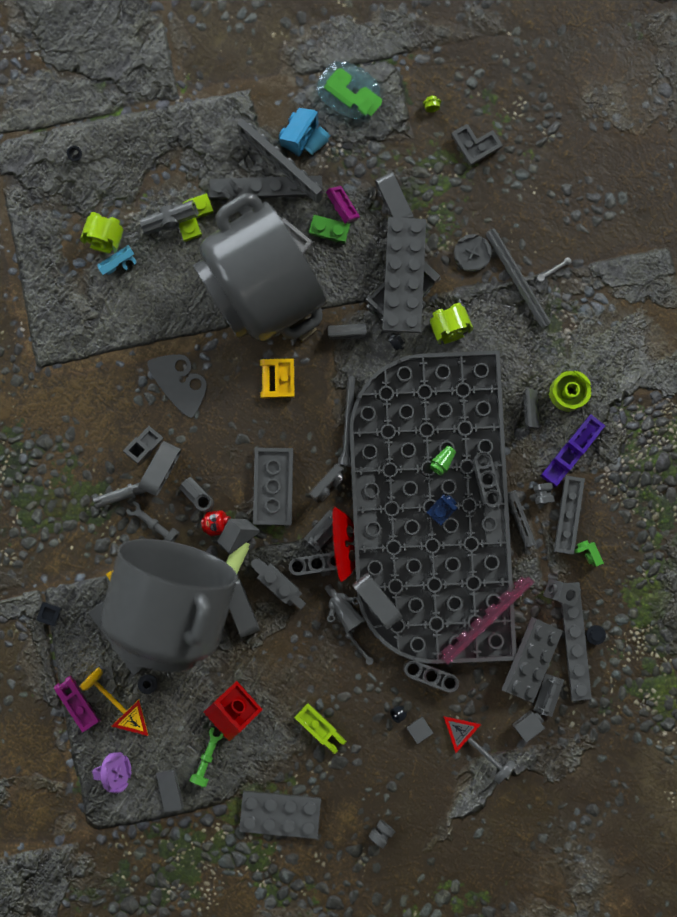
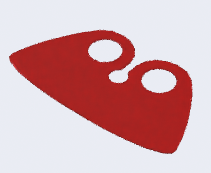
(340, 524)

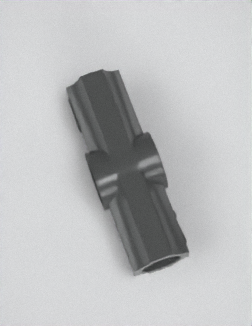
(169, 217)

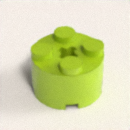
(102, 233)
(450, 323)
(580, 395)

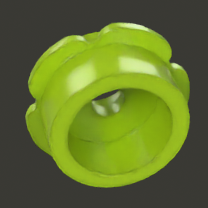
(432, 104)

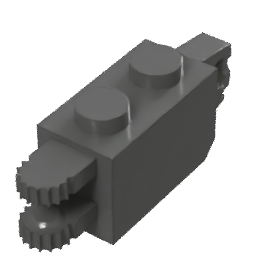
(278, 583)

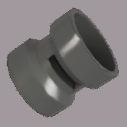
(543, 493)
(381, 834)

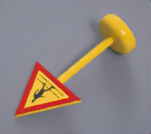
(132, 719)

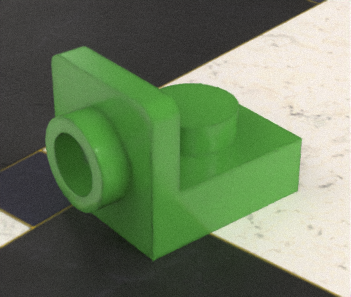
(592, 555)

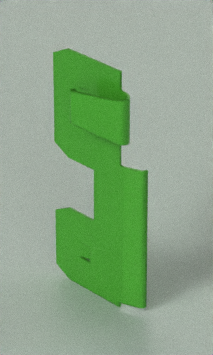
(365, 99)

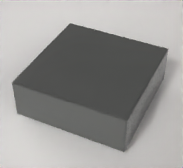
(419, 729)

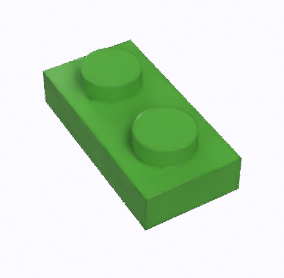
(329, 229)

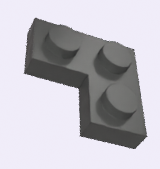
(473, 148)

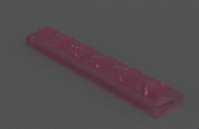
(493, 613)

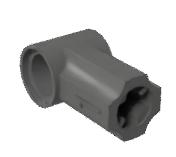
(196, 494)

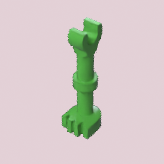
(199, 778)

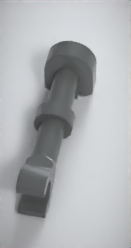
(154, 523)

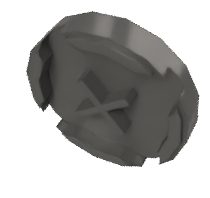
(472, 253)

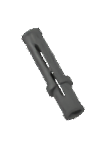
(118, 495)
(529, 539)

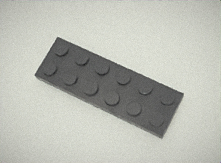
(404, 275)

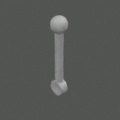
(540, 278)

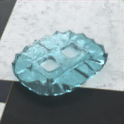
(359, 80)

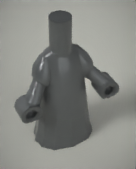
(346, 613)

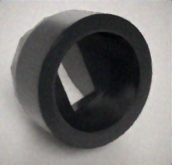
(70, 152)
(398, 714)

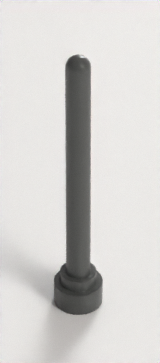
(345, 456)

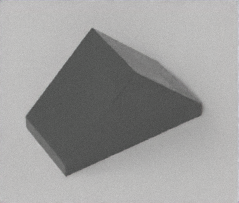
(236, 534)

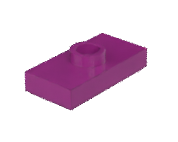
(342, 204)

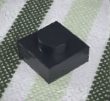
(49, 614)

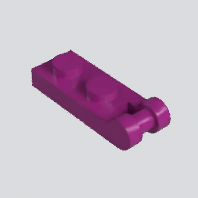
(76, 704)

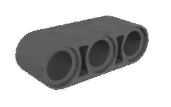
(393, 197)
(159, 468)
(484, 489)
(307, 567)
(377, 601)
(242, 611)
(440, 678)

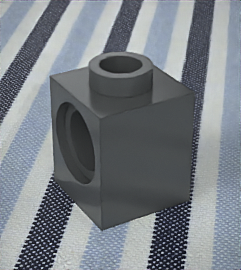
(529, 725)

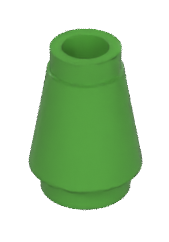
(442, 461)

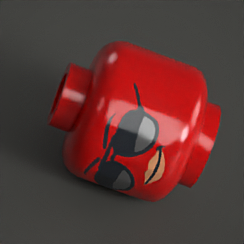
(214, 522)

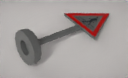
(461, 731)

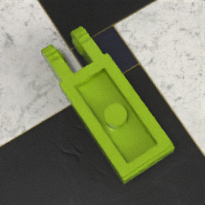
(318, 727)

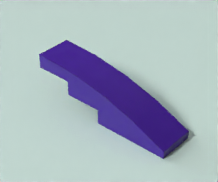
(572, 450)

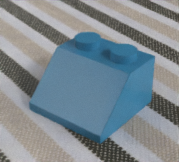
(298, 130)

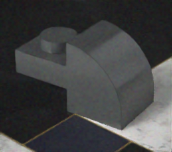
(142, 447)

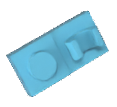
(109, 265)

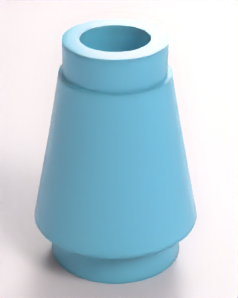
(317, 140)

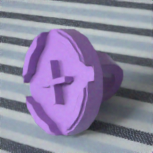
(114, 772)

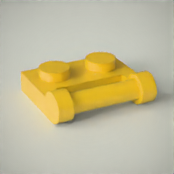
(283, 378)

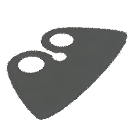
(179, 393)

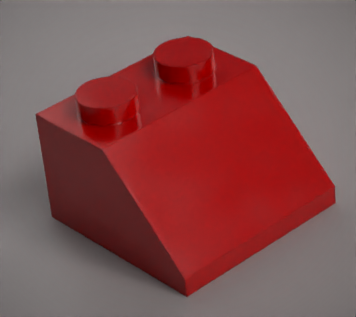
(233, 711)

